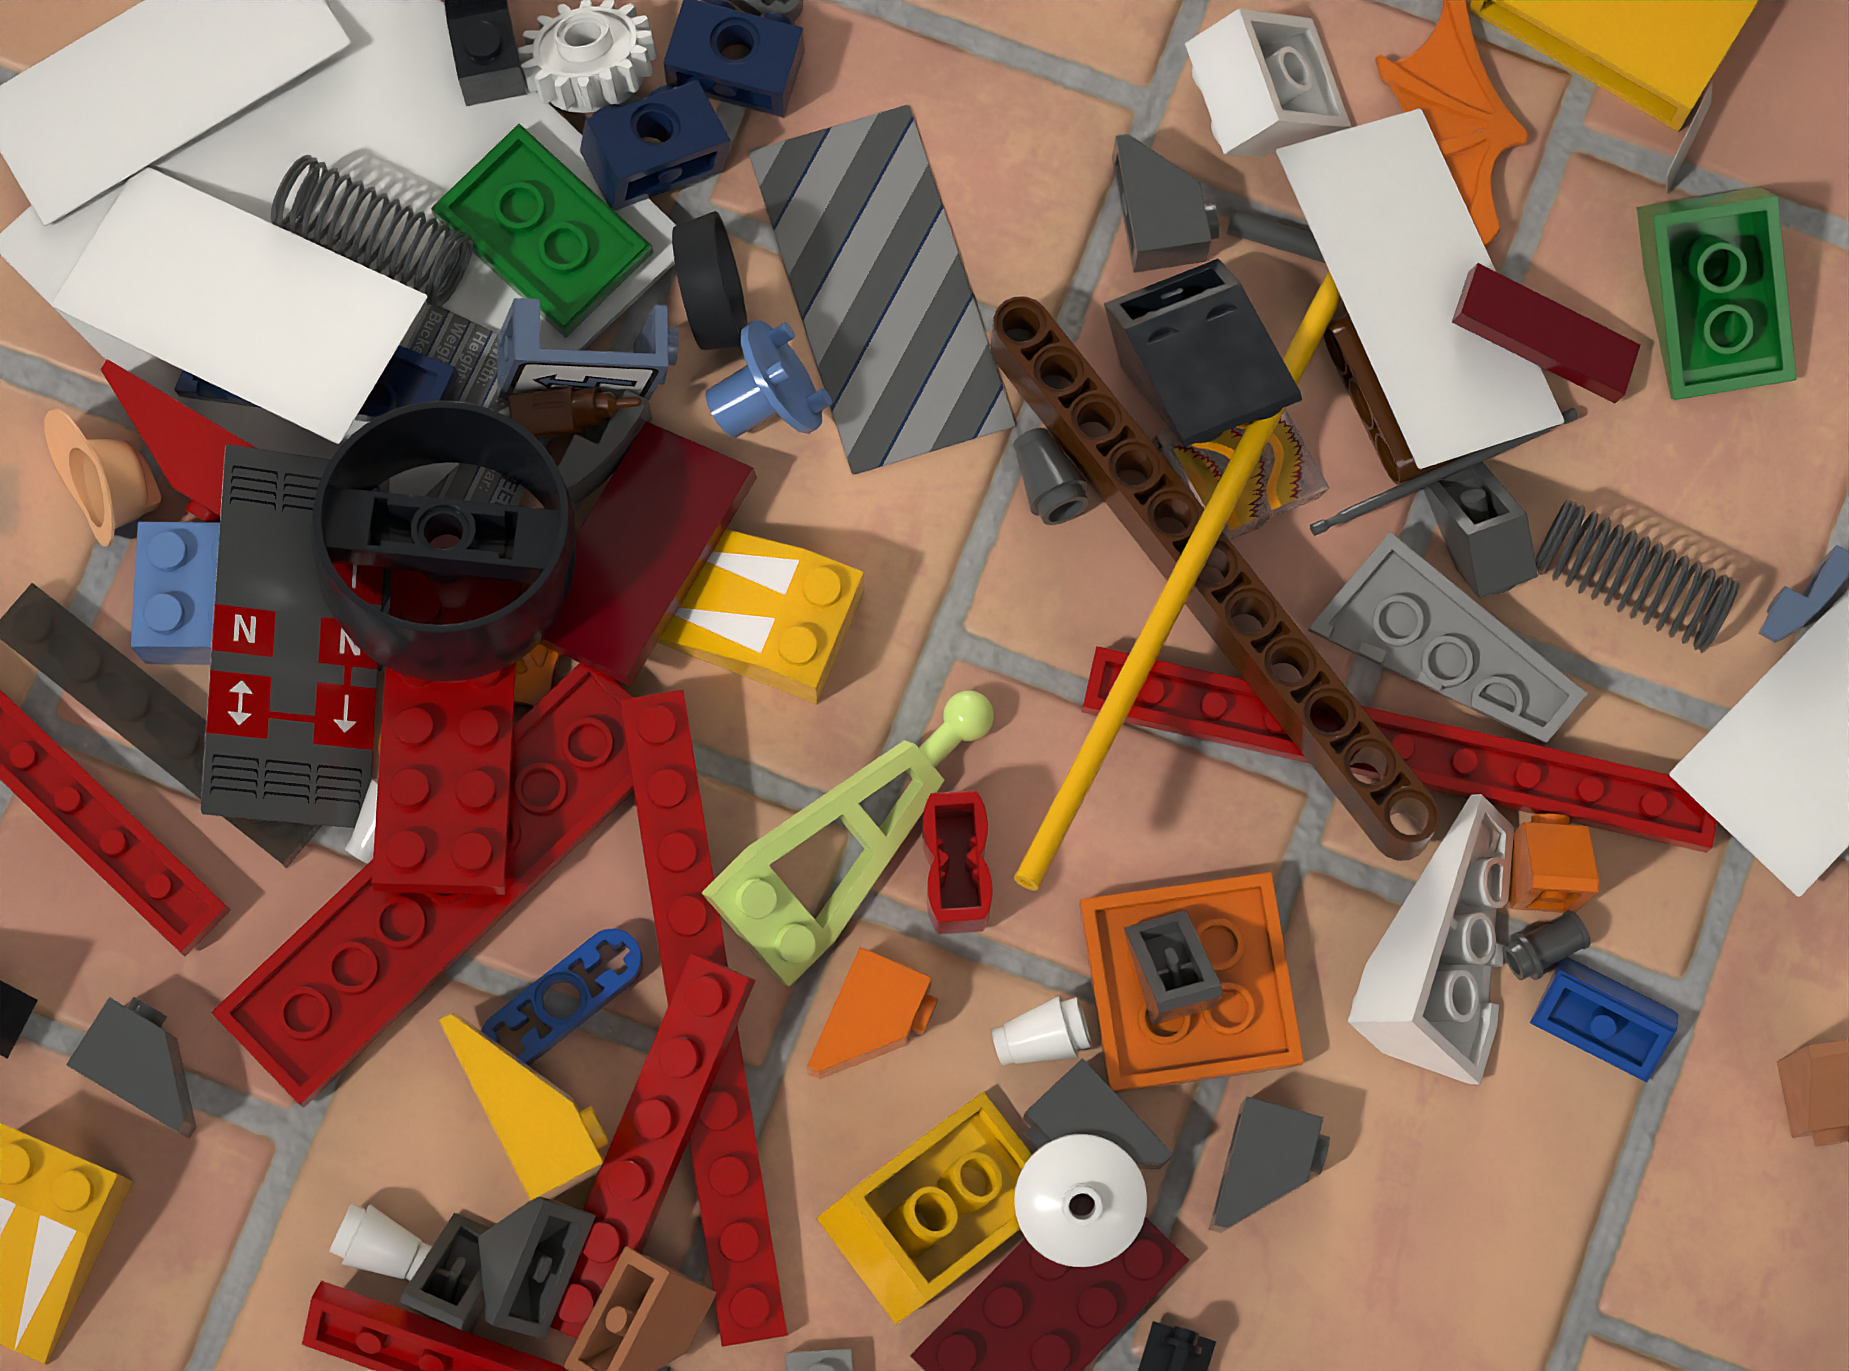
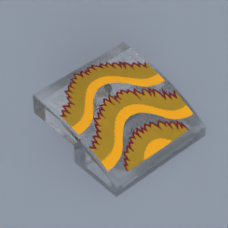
(1280, 482)

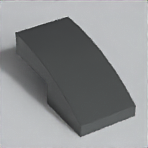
(591, 464)

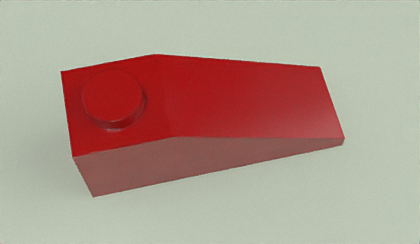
(180, 439)

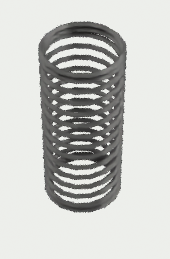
(307, 198)
(1713, 618)

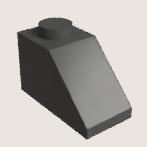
(1161, 209)
(1483, 530)
(137, 1062)
(1087, 1105)
(1267, 1159)

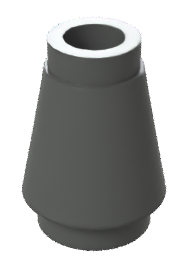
(1050, 479)

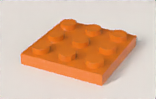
(1249, 1027)

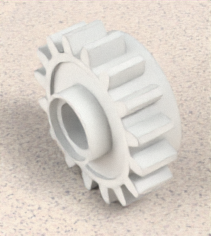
(588, 56)

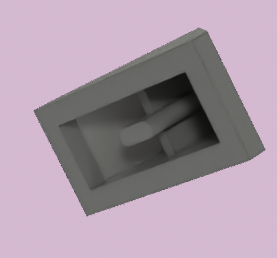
(1172, 967)
(530, 1262)
(450, 1276)

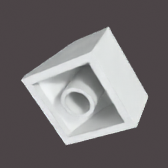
(1265, 82)

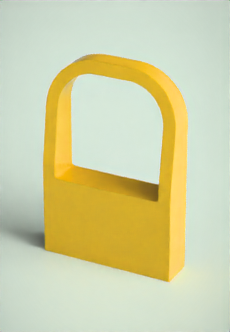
(1638, 50)

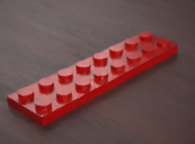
(380, 951)

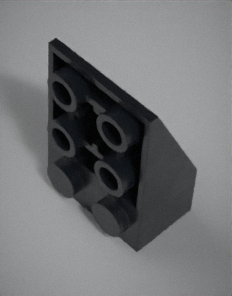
(1200, 353)

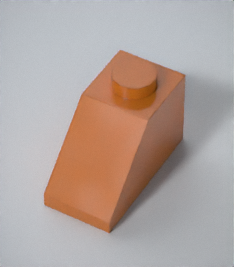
(1552, 865)
(872, 1014)

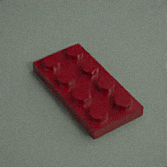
(1050, 1313)

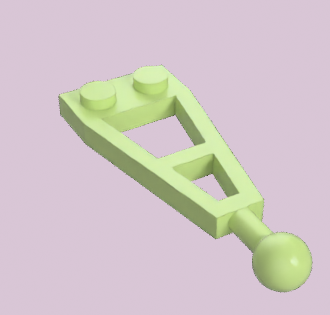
(766, 910)

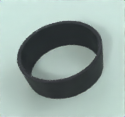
(709, 282)

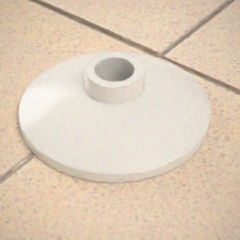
(1073, 1167)

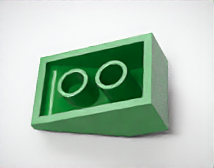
(1718, 291)

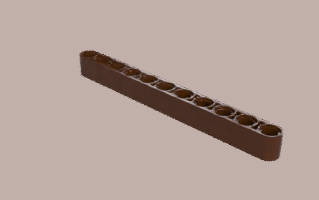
(1213, 603)

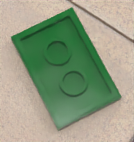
(543, 230)

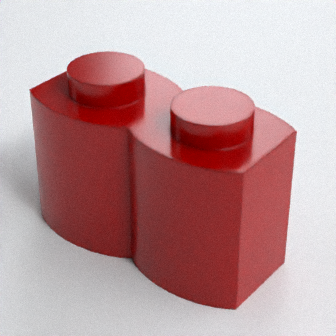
(958, 875)

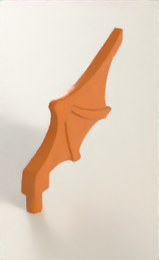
(1460, 108)

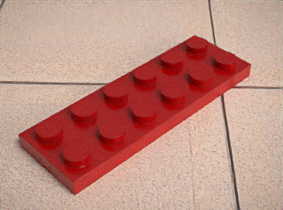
(445, 754)

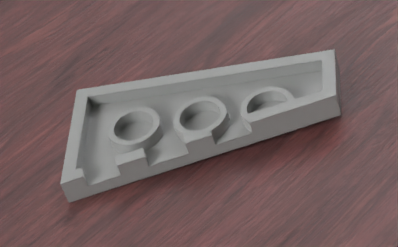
(1436, 635)

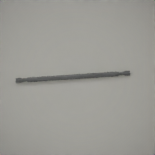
(1429, 478)

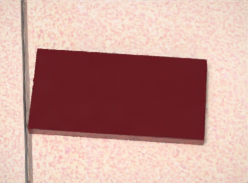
(645, 549)

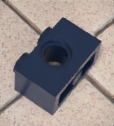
(755, 82)
(636, 170)

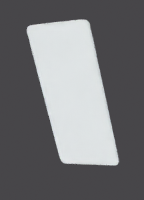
(1689, 138)

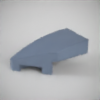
(1792, 610)

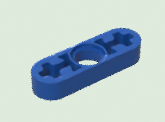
(587, 954)

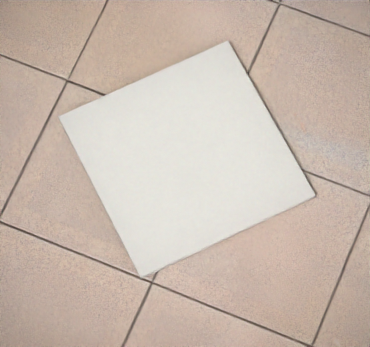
(386, 117)

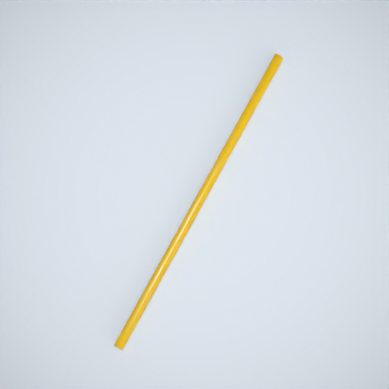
(1170, 604)

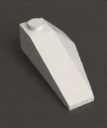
(1432, 969)

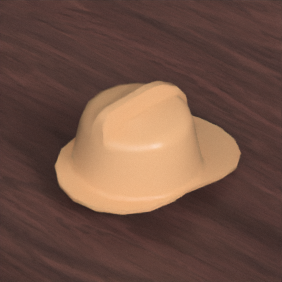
(102, 474)

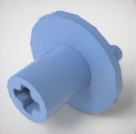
(767, 385)

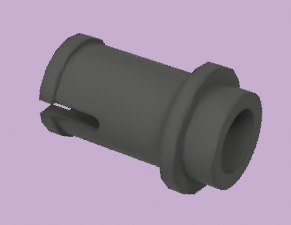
(1546, 945)

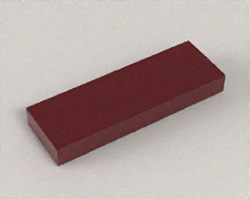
(1546, 333)

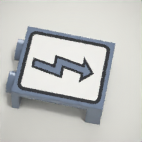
(528, 368)

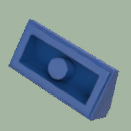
(1605, 1018)

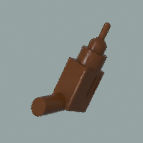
(564, 410)

